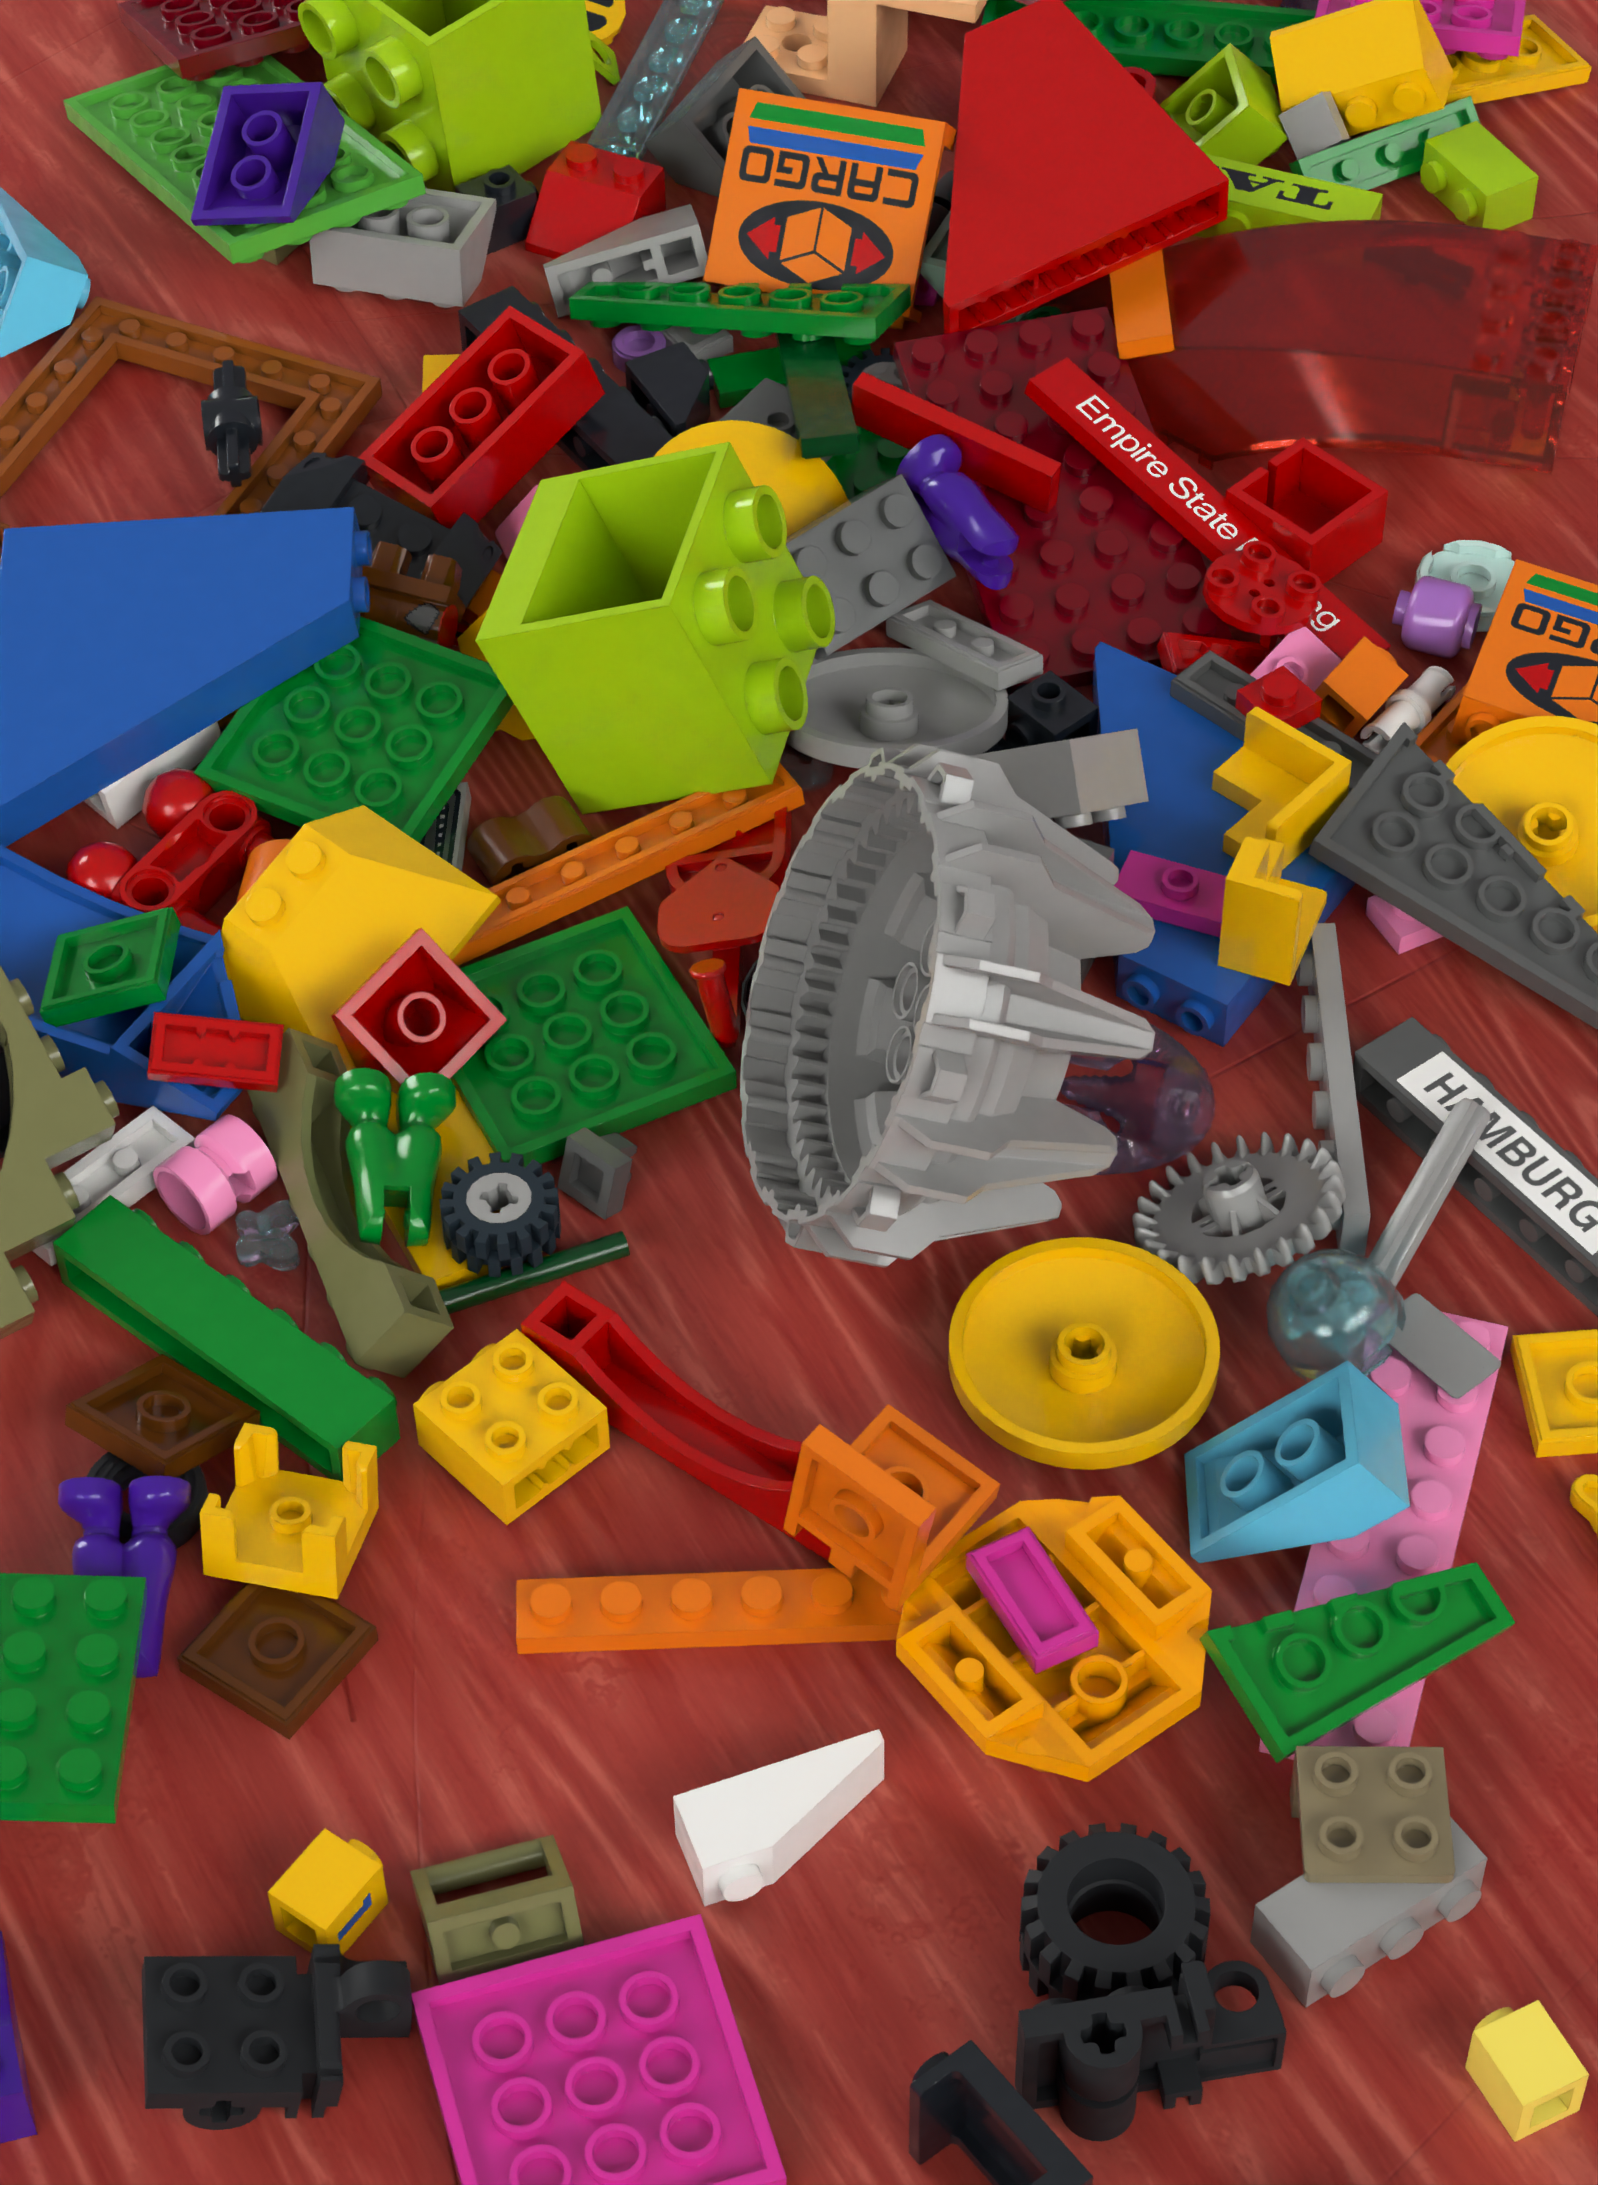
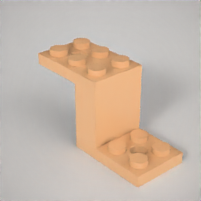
(853, 47)

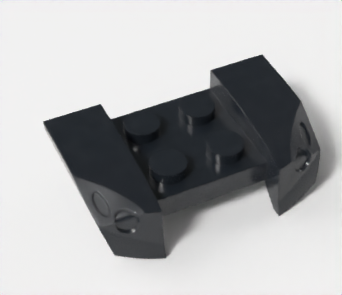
(342, 482)

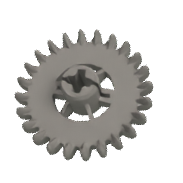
(1229, 1213)

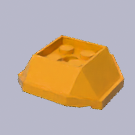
(1094, 1705)

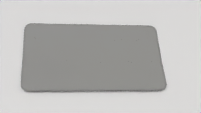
(1442, 1348)

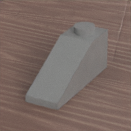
(650, 249)

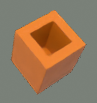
(1359, 687)

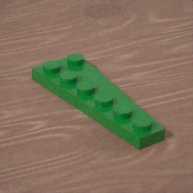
(855, 312)

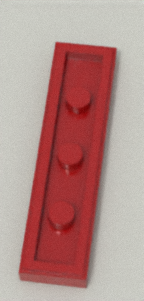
(985, 454)

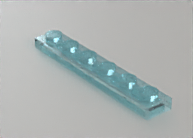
(654, 76)

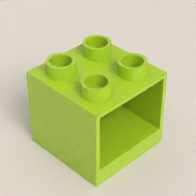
(459, 79)
(657, 629)

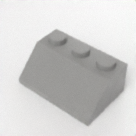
(418, 252)

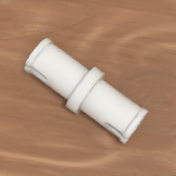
(1410, 706)

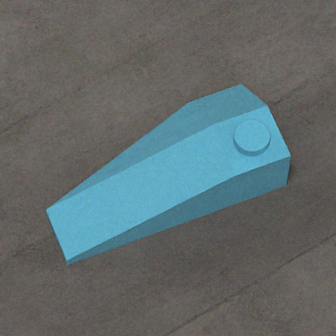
(38, 279)

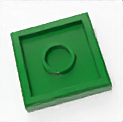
(110, 967)

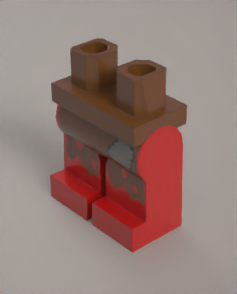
(414, 605)

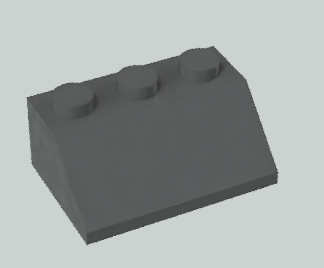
(697, 132)

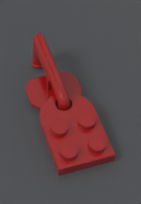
(720, 906)

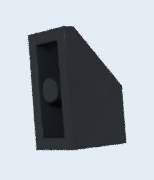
(672, 387)

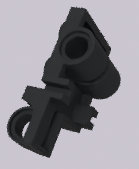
(258, 2034)
(1138, 2039)

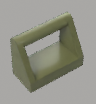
(500, 1924)

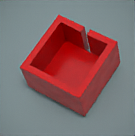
(1314, 508)

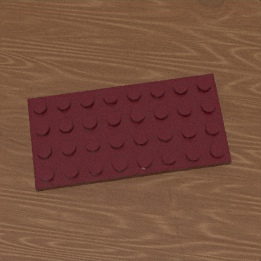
(1101, 556)

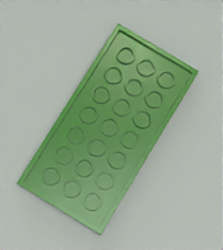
(162, 137)

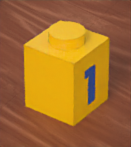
(329, 1893)

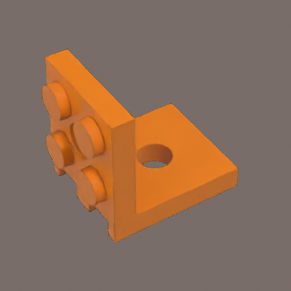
(886, 1500)

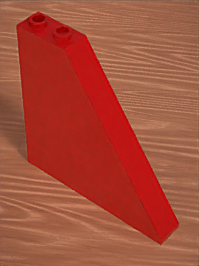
(1060, 169)

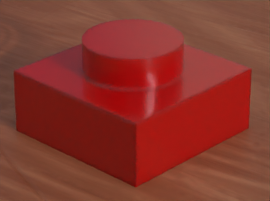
(1281, 696)

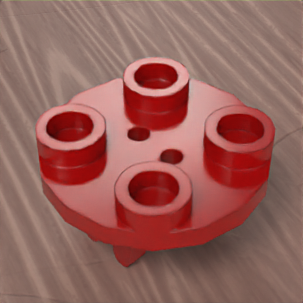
(1261, 592)

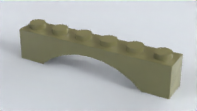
(382, 1308)

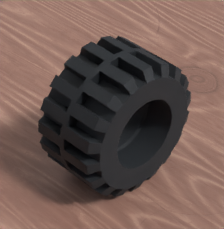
(1111, 1875)

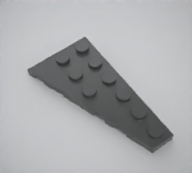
(1461, 874)

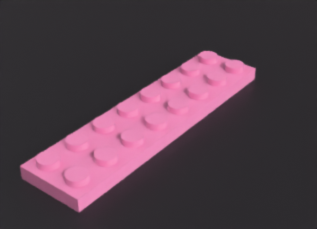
(1440, 1457)

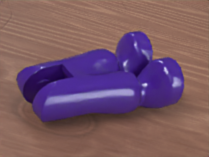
(959, 511)
(149, 1553)

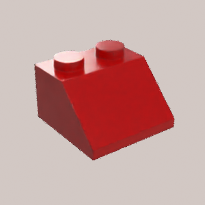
(591, 195)

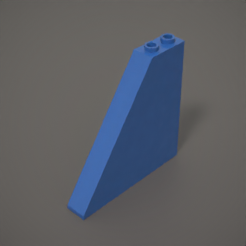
(153, 633)
(1184, 825)

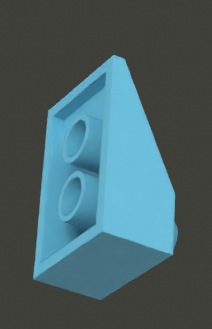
(1299, 1471)

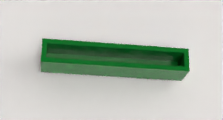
(225, 1335)

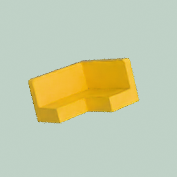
(1284, 784)
(1265, 916)

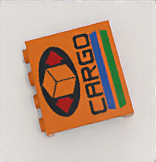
(824, 196)
(1535, 654)

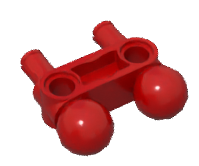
(193, 864)

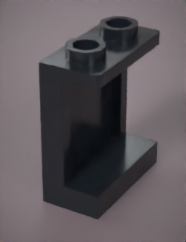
(974, 2106)

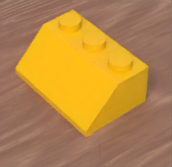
(1372, 58)

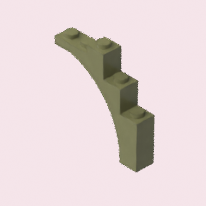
(47, 1126)

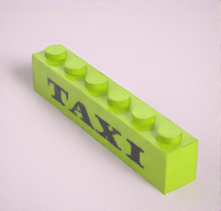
(1274, 197)

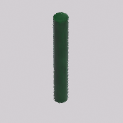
(553, 1267)

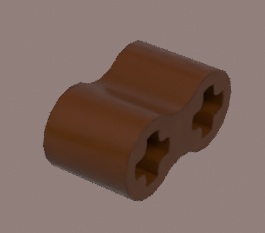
(518, 843)

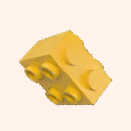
(511, 1425)

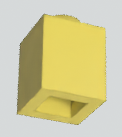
(1525, 2069)

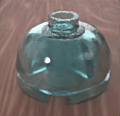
(1333, 1311)

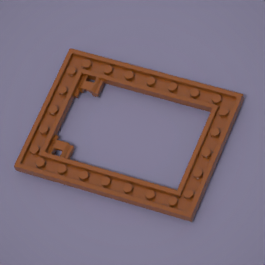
(326, 397)

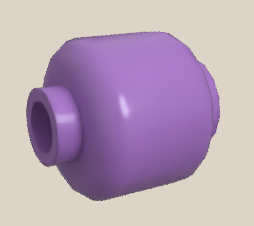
(1437, 617)

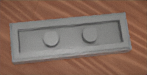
(964, 645)

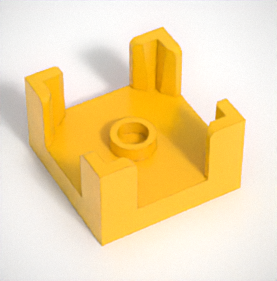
(289, 1525)

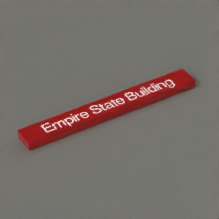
(1173, 486)

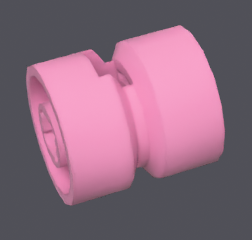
(223, 1168)

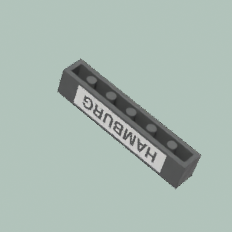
(1515, 1170)

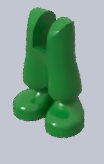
(391, 1166)

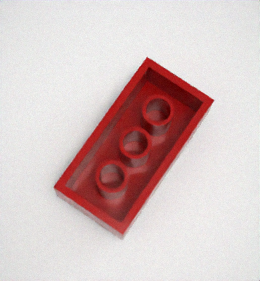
(484, 421)

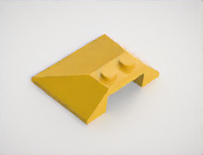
(335, 913)

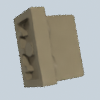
(1373, 1814)

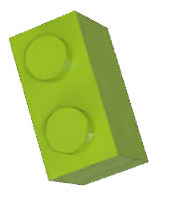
(1478, 178)

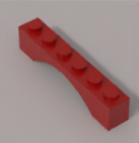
(666, 1412)

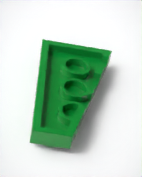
(1337, 1660)

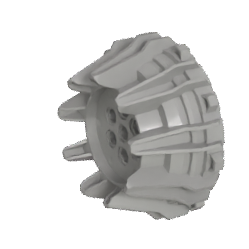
(929, 1011)

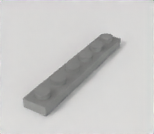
(1331, 1064)

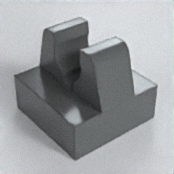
(597, 1170)

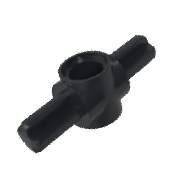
(232, 423)

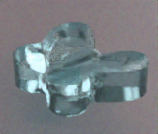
(267, 1238)

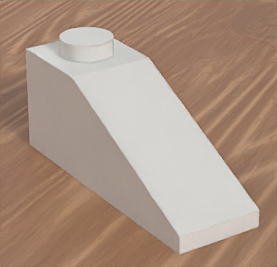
(764, 1820)

